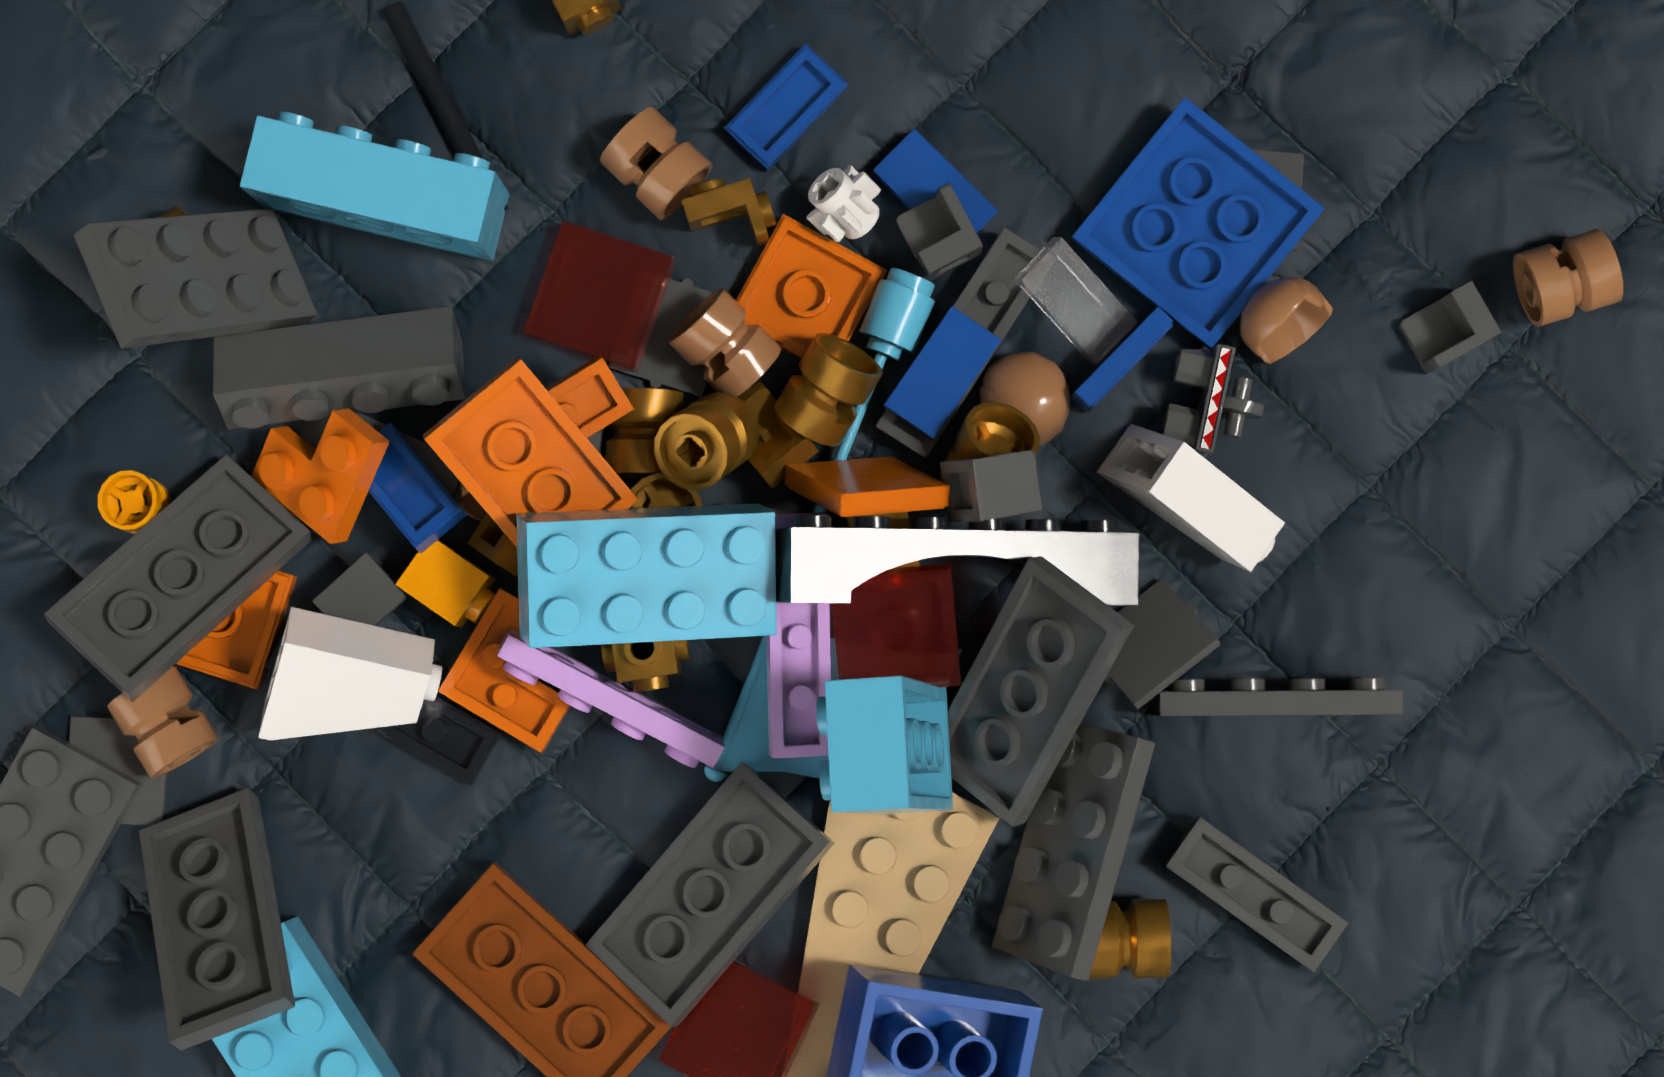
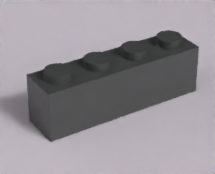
(338, 366)

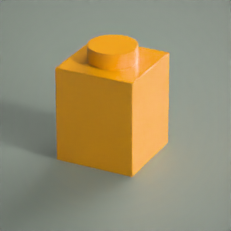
(448, 584)

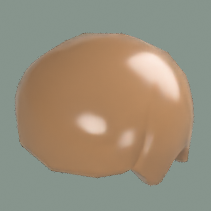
(1282, 317)
(1032, 387)

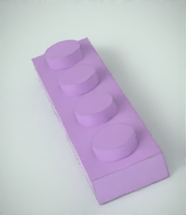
(797, 673)
(632, 712)

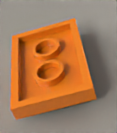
(524, 452)

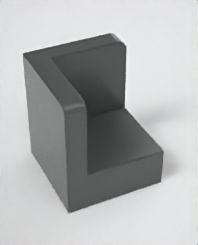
(939, 234)
(1449, 327)
(991, 486)
(361, 593)

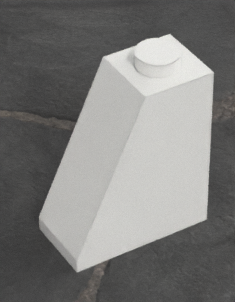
(1192, 496)
(346, 677)

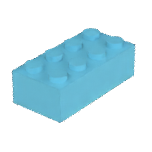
(375, 186)
(646, 575)
(885, 746)
(315, 1037)

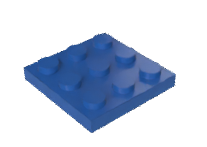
(1197, 223)

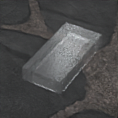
(1075, 300)

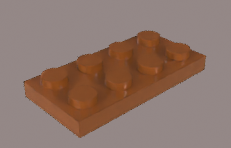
(539, 983)

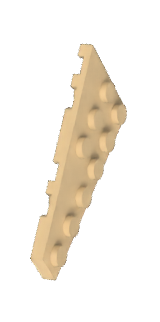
(881, 903)

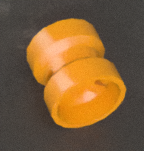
(124, 496)

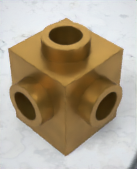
(646, 673)

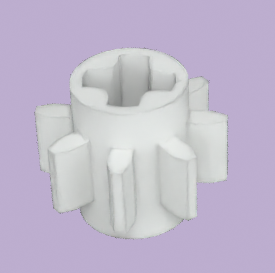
(843, 203)

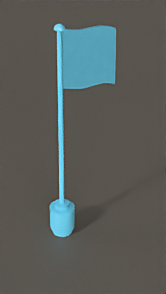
(893, 327)

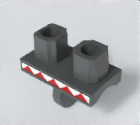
(1210, 373)

